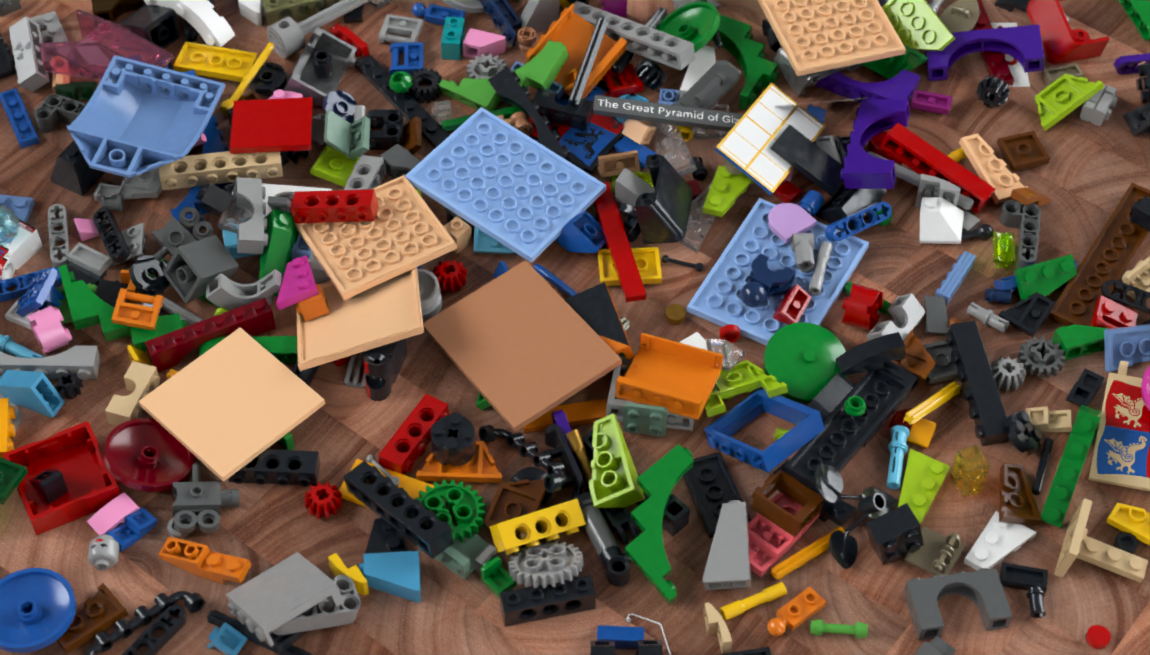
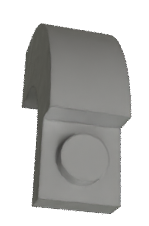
(232, 295)

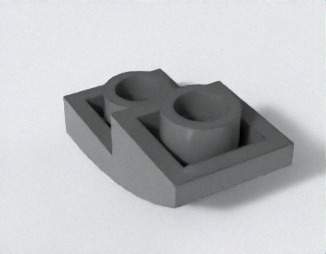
(935, 315)

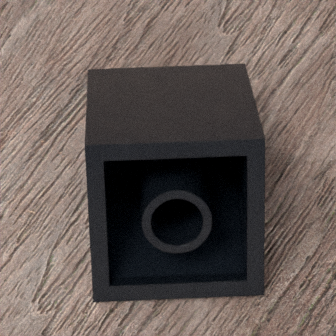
(154, 24)
(73, 171)

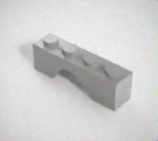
(251, 233)

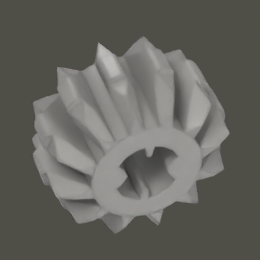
(1008, 373)

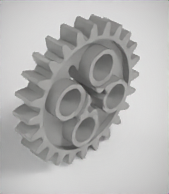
(546, 564)

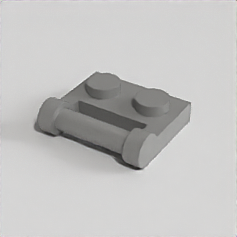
(401, 26)

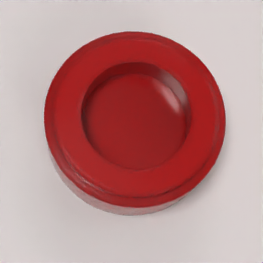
(730, 333)
(1098, 637)

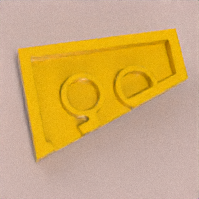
(1131, 520)

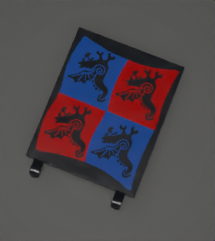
(596, 141)

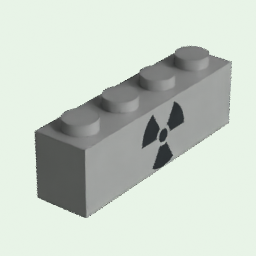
(28, 59)

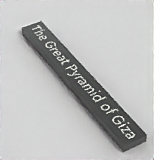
(665, 113)

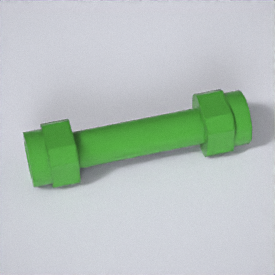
(859, 630)

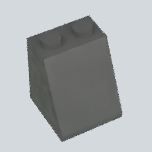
(198, 264)

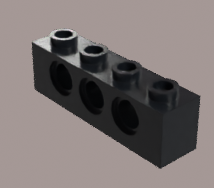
(284, 462)
(542, 603)

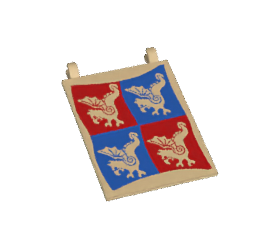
(1123, 434)

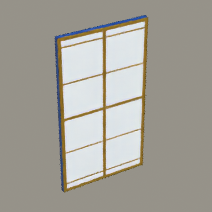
(751, 138)

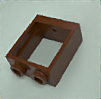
(794, 490)

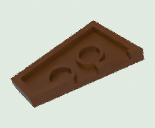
(1016, 497)

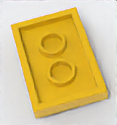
(647, 262)

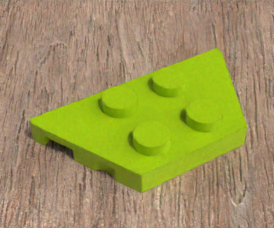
(1064, 97)

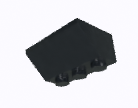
(848, 202)

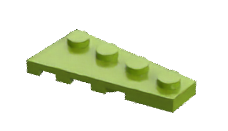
(922, 482)

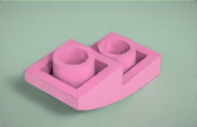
(112, 514)

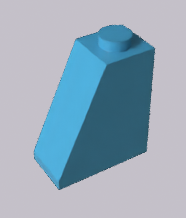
(31, 391)
(394, 573)

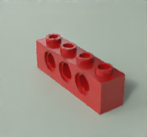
(334, 206)
(404, 447)

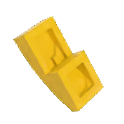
(339, 568)

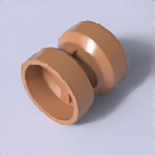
(526, 39)
(521, 122)

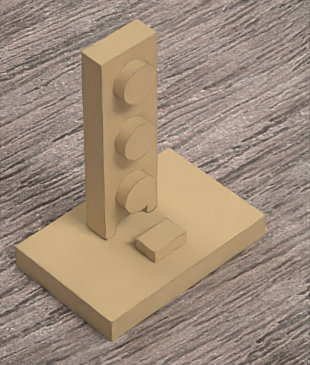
(1080, 546)

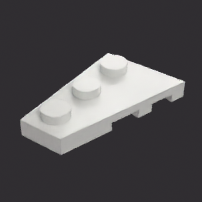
(997, 542)

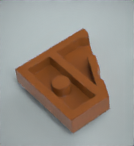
(916, 357)

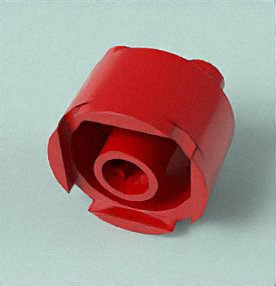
(862, 307)

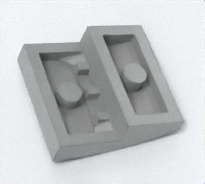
(935, 187)

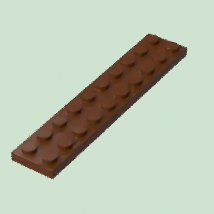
(1105, 261)

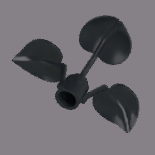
(872, 504)

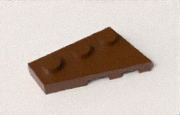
(94, 617)

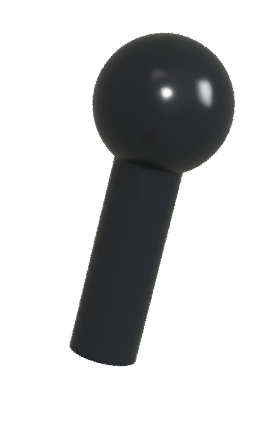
(983, 232)

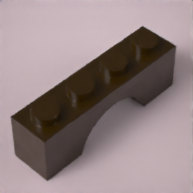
(112, 9)

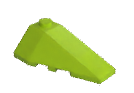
(612, 467)

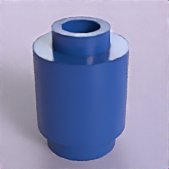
(812, 202)

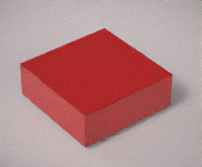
(787, 192)

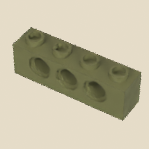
(296, 9)

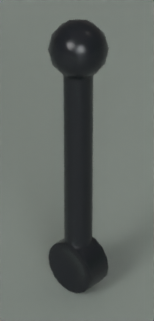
(699, 266)

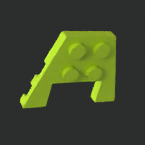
(742, 378)

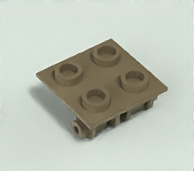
(938, 552)

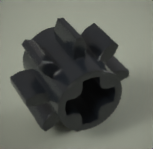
(68, 386)

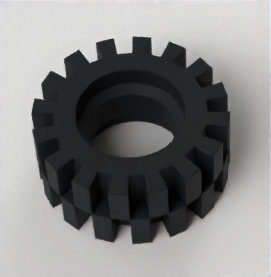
(425, 93)

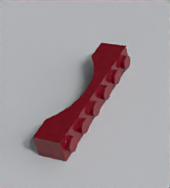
(172, 347)

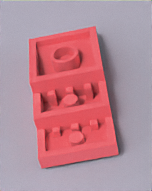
(768, 541)

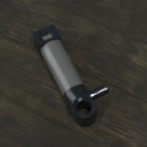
(604, 542)

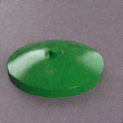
(692, 22)
(803, 359)

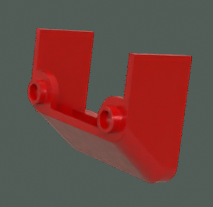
(1058, 40)

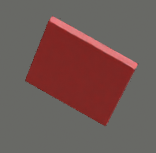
(271, 125)

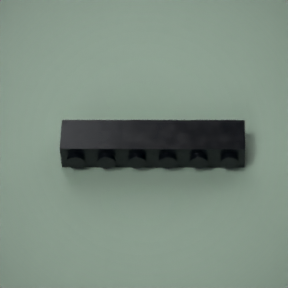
(978, 383)

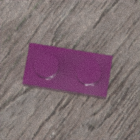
(931, 102)

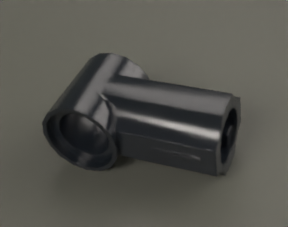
(774, 43)

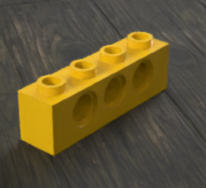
(504, 532)

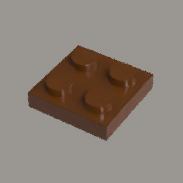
(1023, 151)

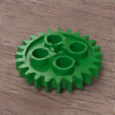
(459, 502)

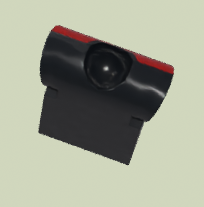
(382, 368)

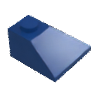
(582, 234)

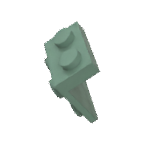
(347, 137)
(645, 419)
(461, 556)

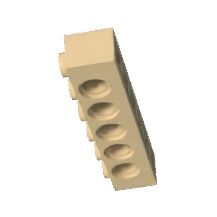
(219, 169)

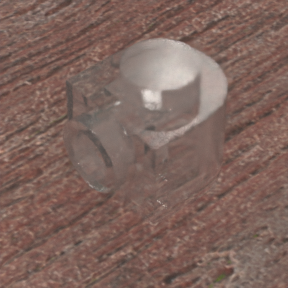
(441, 111)

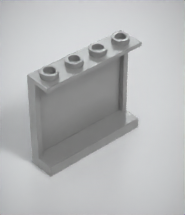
(281, 595)

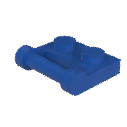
(412, 57)

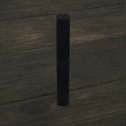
(1042, 467)

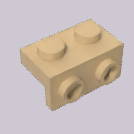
(1138, 277)

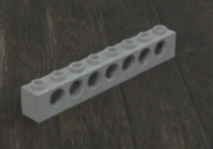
(641, 38)
(366, 175)

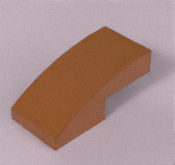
(1028, 196)

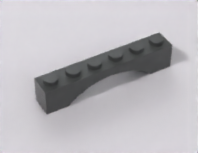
(400, 162)

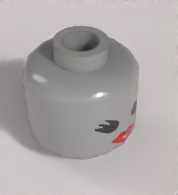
(103, 552)

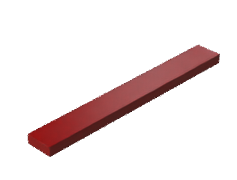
(619, 247)

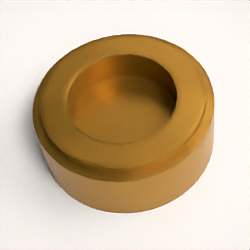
(675, 313)

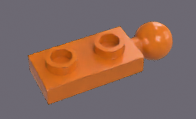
(796, 612)

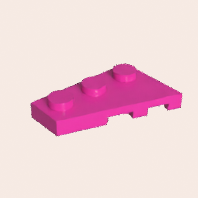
(297, 283)

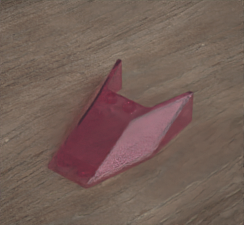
(100, 43)

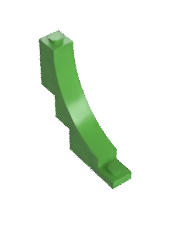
(536, 73)

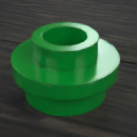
(855, 406)

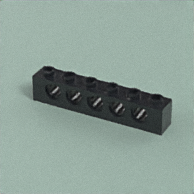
(399, 509)

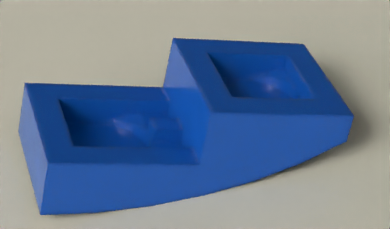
(135, 527)

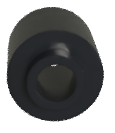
(322, 64)

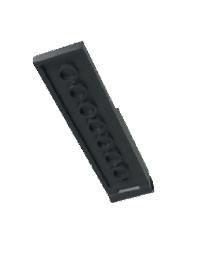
(846, 434)

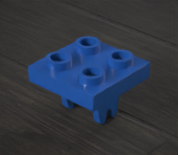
(40, 293)

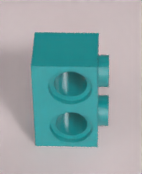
(452, 38)

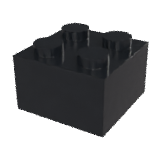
(895, 534)

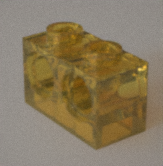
(970, 471)

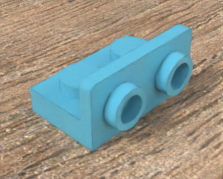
(485, 244)

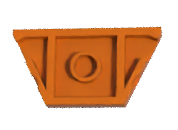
(478, 469)

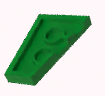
(1044, 276)

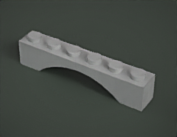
(78, 360)

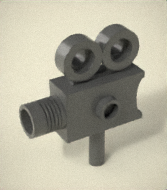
(176, 234)
(200, 503)

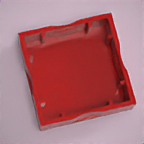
(84, 472)

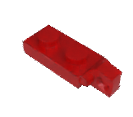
(349, 37)

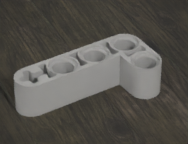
(325, 613)

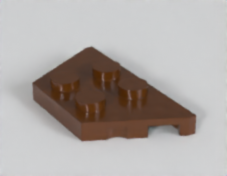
(515, 500)

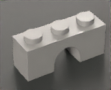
(906, 315)

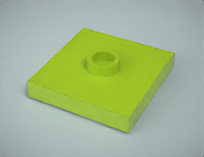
(333, 166)

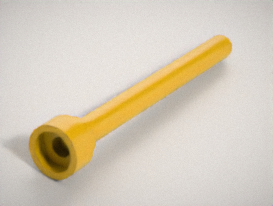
(247, 79)

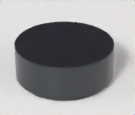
(1126, 542)

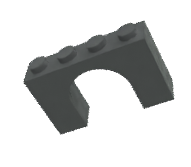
(979, 586)

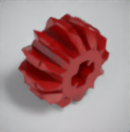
(450, 275)
(323, 500)

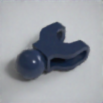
(765, 282)

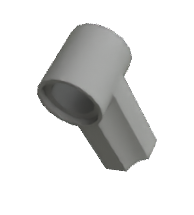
(803, 247)

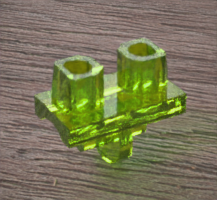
(1003, 249)

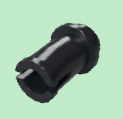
(702, 172)
(1036, 601)

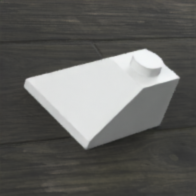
(940, 221)

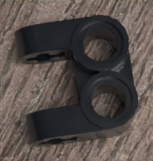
(392, 128)

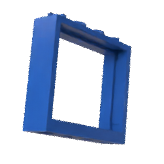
(807, 422)

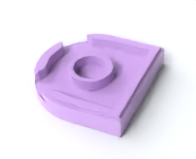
(788, 220)

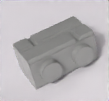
(1098, 106)

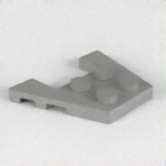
(137, 187)

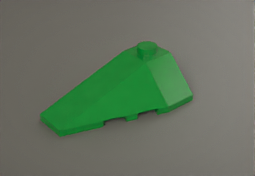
(281, 239)

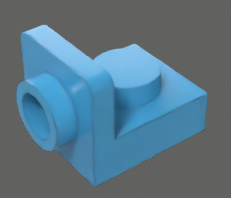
(226, 639)

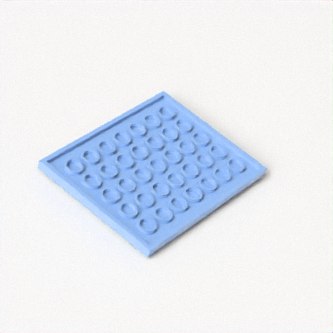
(505, 184)
(720, 295)

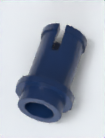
(1000, 296)

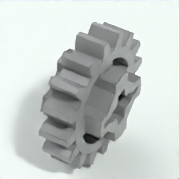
(484, 67)

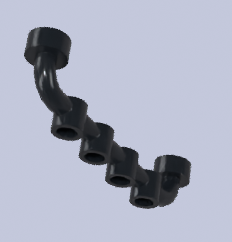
(555, 471)
(193, 602)

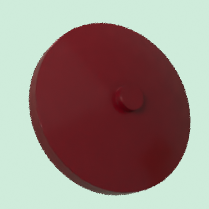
(146, 456)

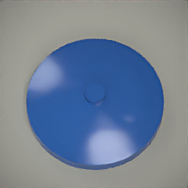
(34, 609)

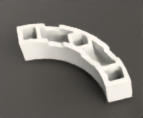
(202, 17)

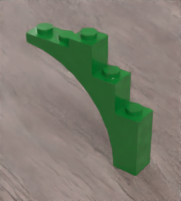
(751, 57)
(1070, 465)

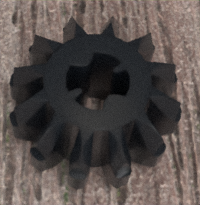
(650, 73)
(993, 91)

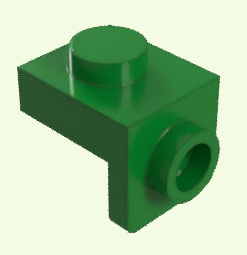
(496, 577)

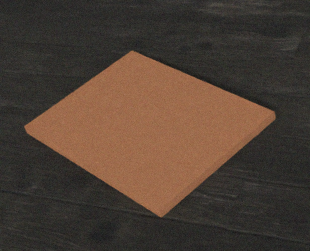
(521, 345)

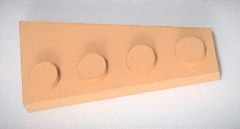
(990, 167)

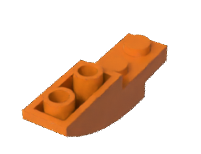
(202, 562)

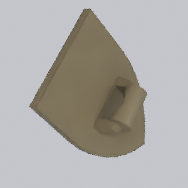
(961, 16)

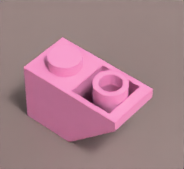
(482, 42)

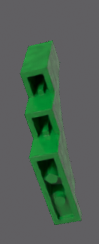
(91, 310)
(648, 548)

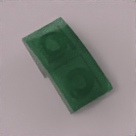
(77, 90)

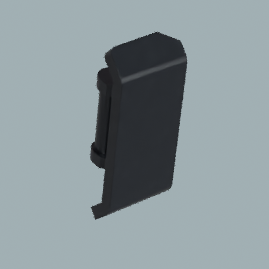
(555, 438)

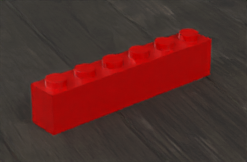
(930, 161)

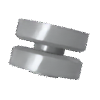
(429, 294)

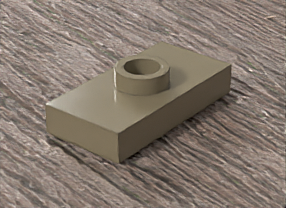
(1052, 74)

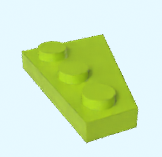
(724, 191)

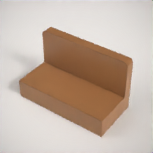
(615, 163)

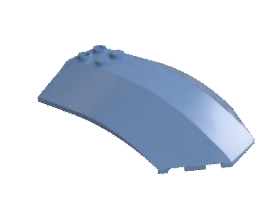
(143, 117)

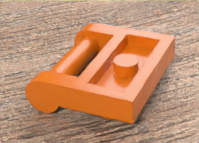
(137, 315)

